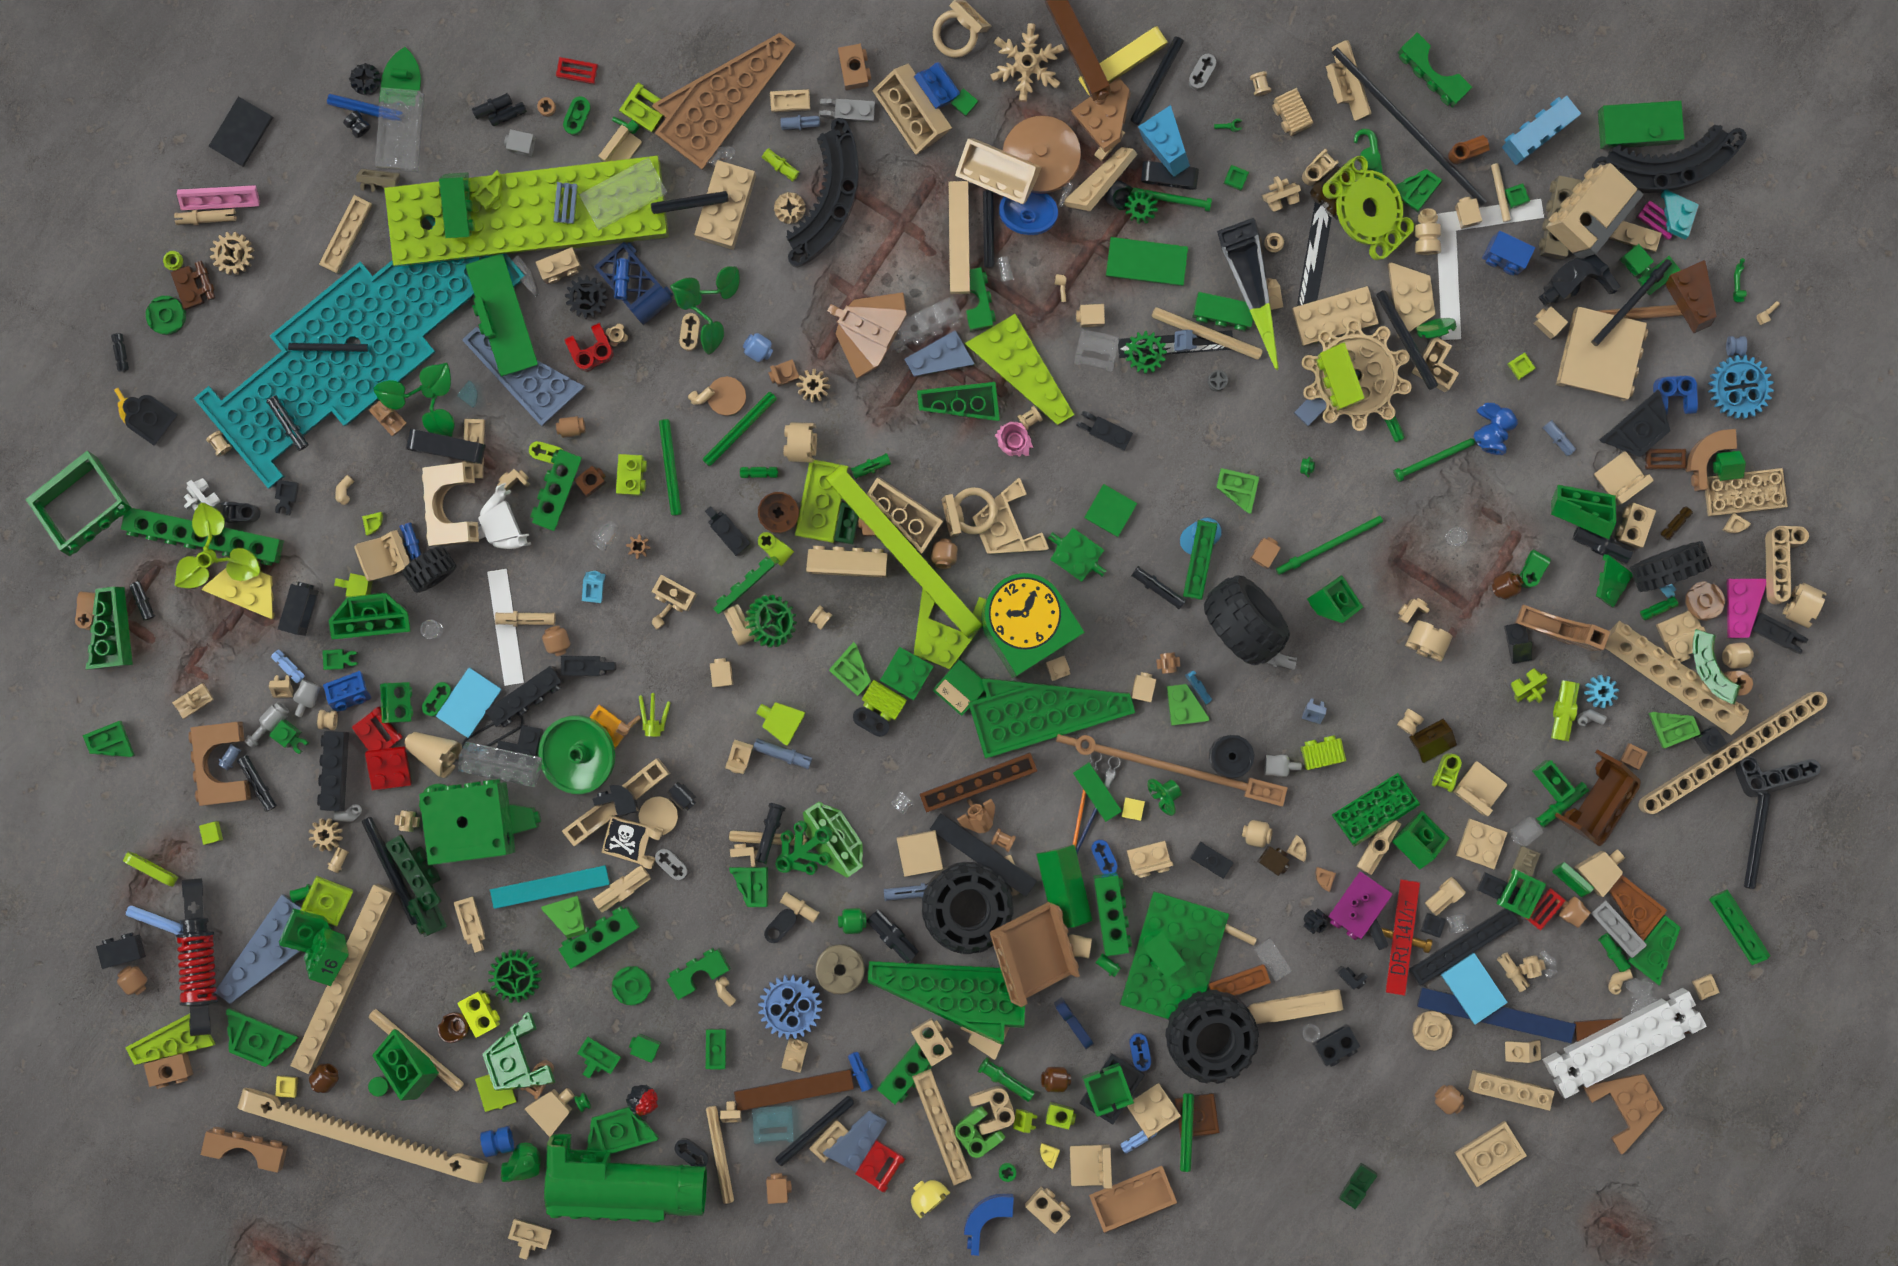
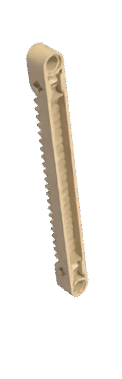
(254, 1102)

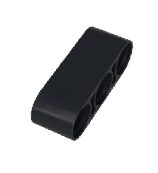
(1157, 174)

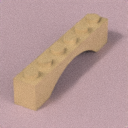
(600, 815)

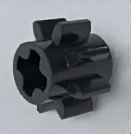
(1315, 921)

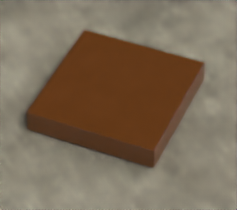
(1204, 1115)

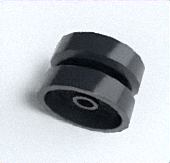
(1237, 766)

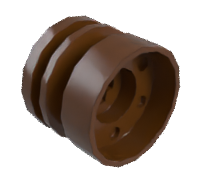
(770, 503)

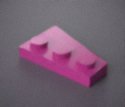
(1742, 605)

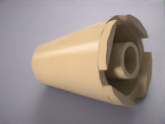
(434, 752)

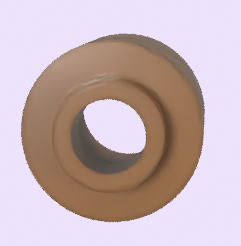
(570, 426)

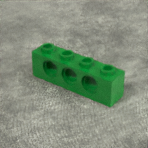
(550, 520)
(627, 924)
(1112, 945)
(888, 1086)

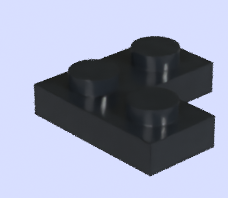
(527, 742)

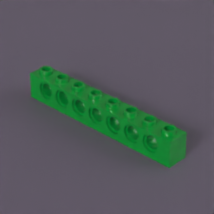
(134, 517)

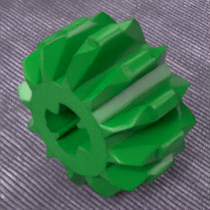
(1143, 200)

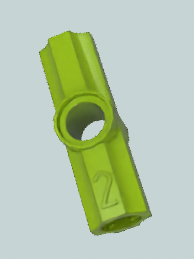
(1565, 710)

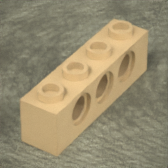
(1511, 1090)

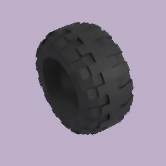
(1246, 620)
(946, 886)
(1196, 1014)

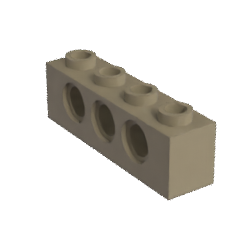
(1547, 245)

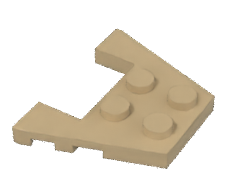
(1004, 534)

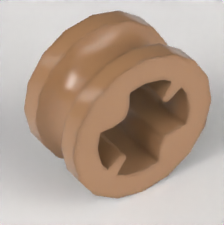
(551, 111)

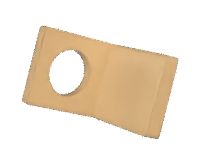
(1522, 1051)

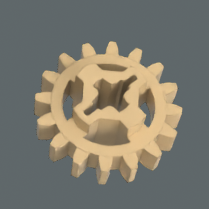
(225, 256)

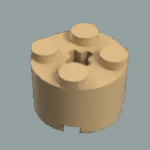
(800, 442)
(1805, 604)
(1429, 640)

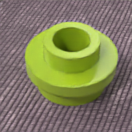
(167, 260)

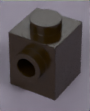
(1274, 860)

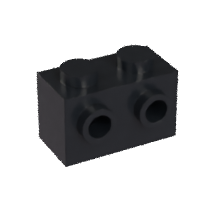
(120, 951)

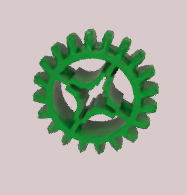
(780, 632)
(515, 984)

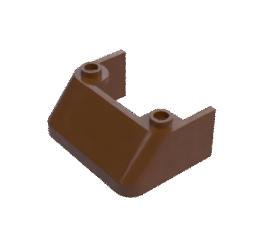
(1605, 801)

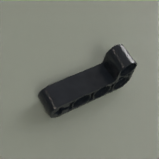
(445, 446)
(1780, 775)

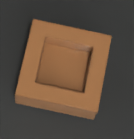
(1633, 756)

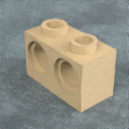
(1640, 527)
(927, 1043)
(1044, 1213)

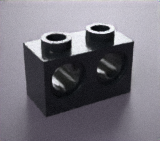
(1334, 1040)

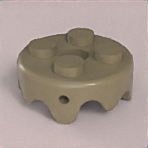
(842, 955)

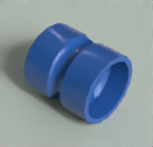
(493, 1142)

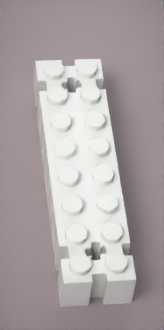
(1624, 1042)

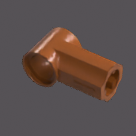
(1469, 149)

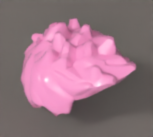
(1014, 439)

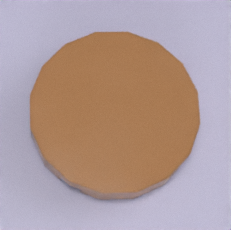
(728, 396)
(1705, 601)

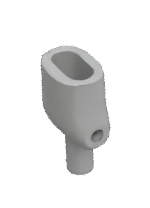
(306, 696)
(1279, 765)

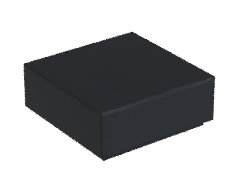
(1433, 925)

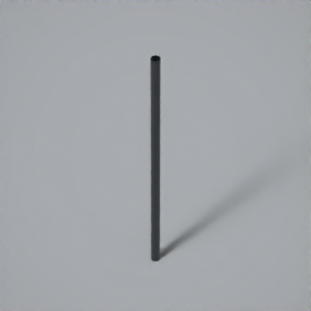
(1409, 126)

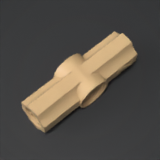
(1371, 856)
(621, 888)

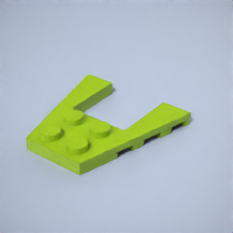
(937, 641)

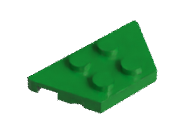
(256, 1039)
(619, 1131)

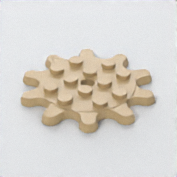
(1378, 372)

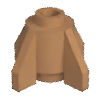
(979, 817)

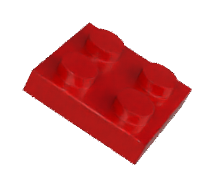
(388, 768)

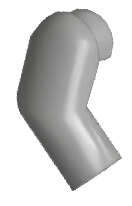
(1589, 716)
(349, 815)

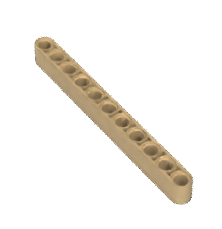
(1741, 748)

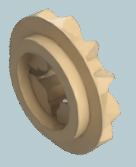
(797, 212)

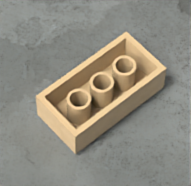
(722, 221)

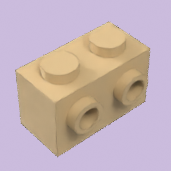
(559, 265)
(675, 593)

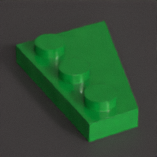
(1654, 957)

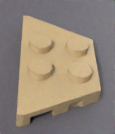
(1411, 295)

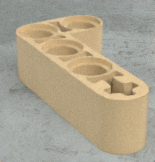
(1783, 566)

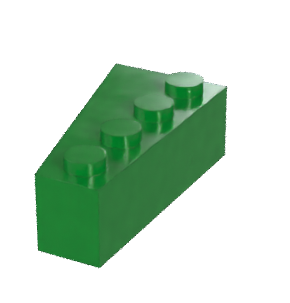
(963, 400)
(110, 630)

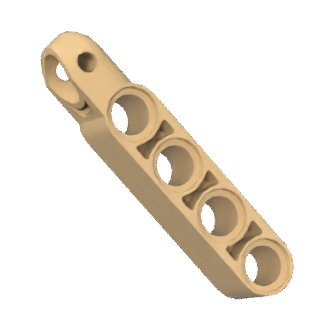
(1297, 1006)

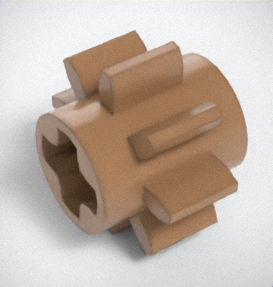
(644, 547)
(1168, 662)

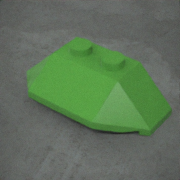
(844, 846)

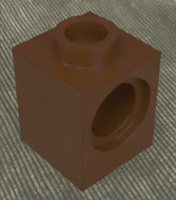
(587, 489)

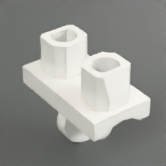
(196, 489)

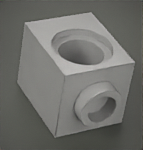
(520, 143)

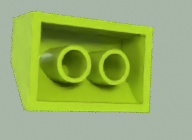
(1340, 377)

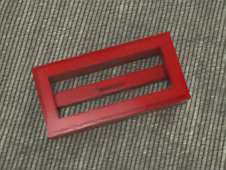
(593, 74)
(1550, 915)

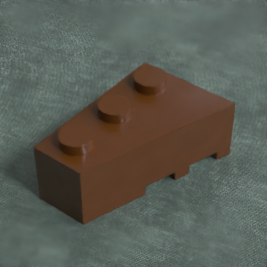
(1693, 295)

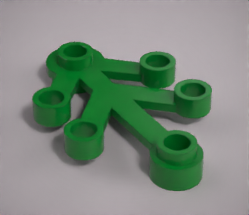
(801, 850)

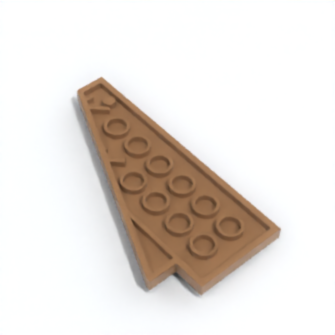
(712, 105)

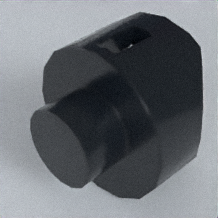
(1118, 195)

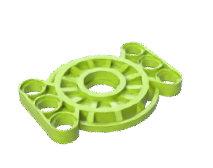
(1350, 207)

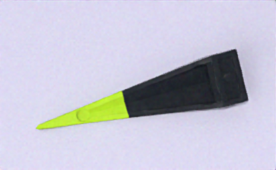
(1246, 259)

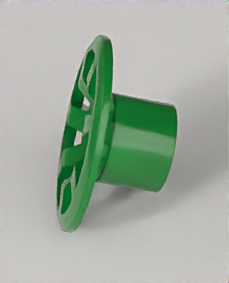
(1167, 793)

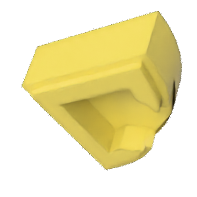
(1049, 1154)

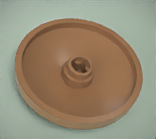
(1049, 145)

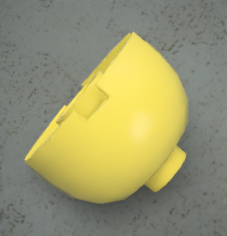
(927, 1196)

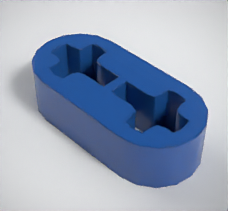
(1108, 854)
(1135, 1052)

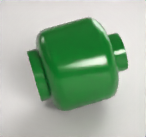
(852, 921)

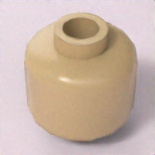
(1737, 655)
(1257, 833)

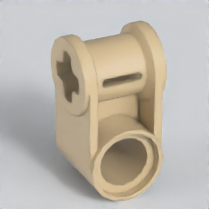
(1321, 166)

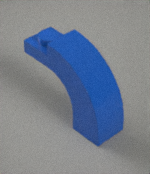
(990, 1207)

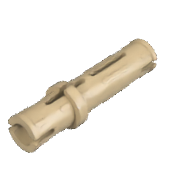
(204, 216)
(525, 618)

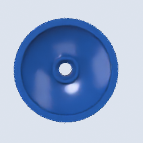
(1031, 218)

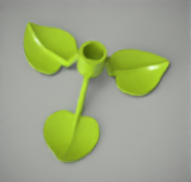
(193, 571)

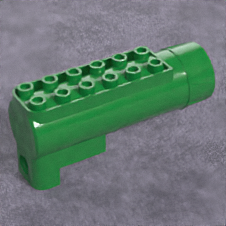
(592, 1187)

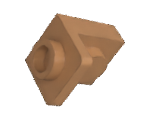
(783, 373)

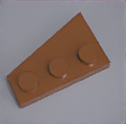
(1637, 906)

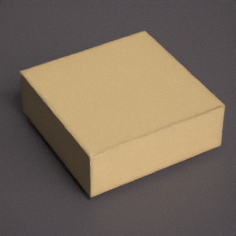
(1705, 986)

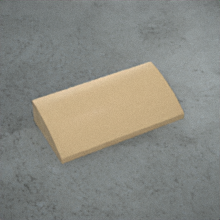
(997, 170)

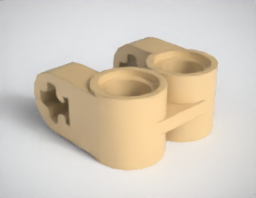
(997, 1107)

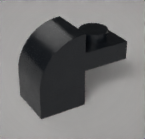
(623, 799)

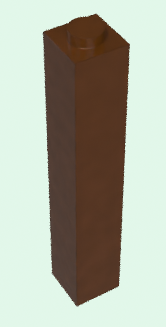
(1079, 48)

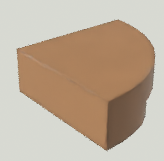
(1325, 878)

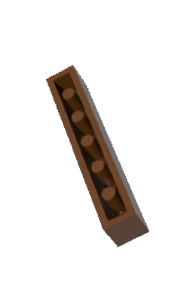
(978, 782)

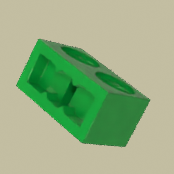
(390, 702)

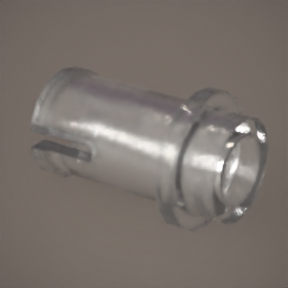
(1005, 268)

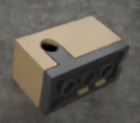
(1594, 210)

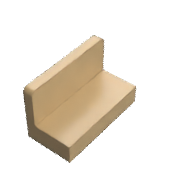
(621, 146)

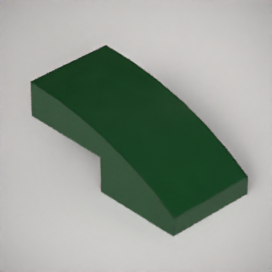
(1358, 1185)

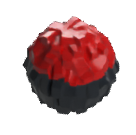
(642, 1100)

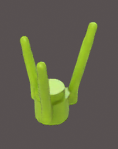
(652, 726)

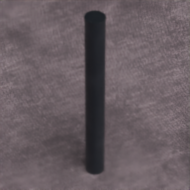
(328, 347)

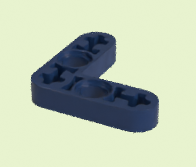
(1073, 1022)

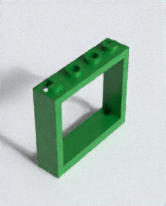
(63, 481)

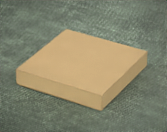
(919, 853)

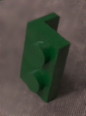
(428, 921)

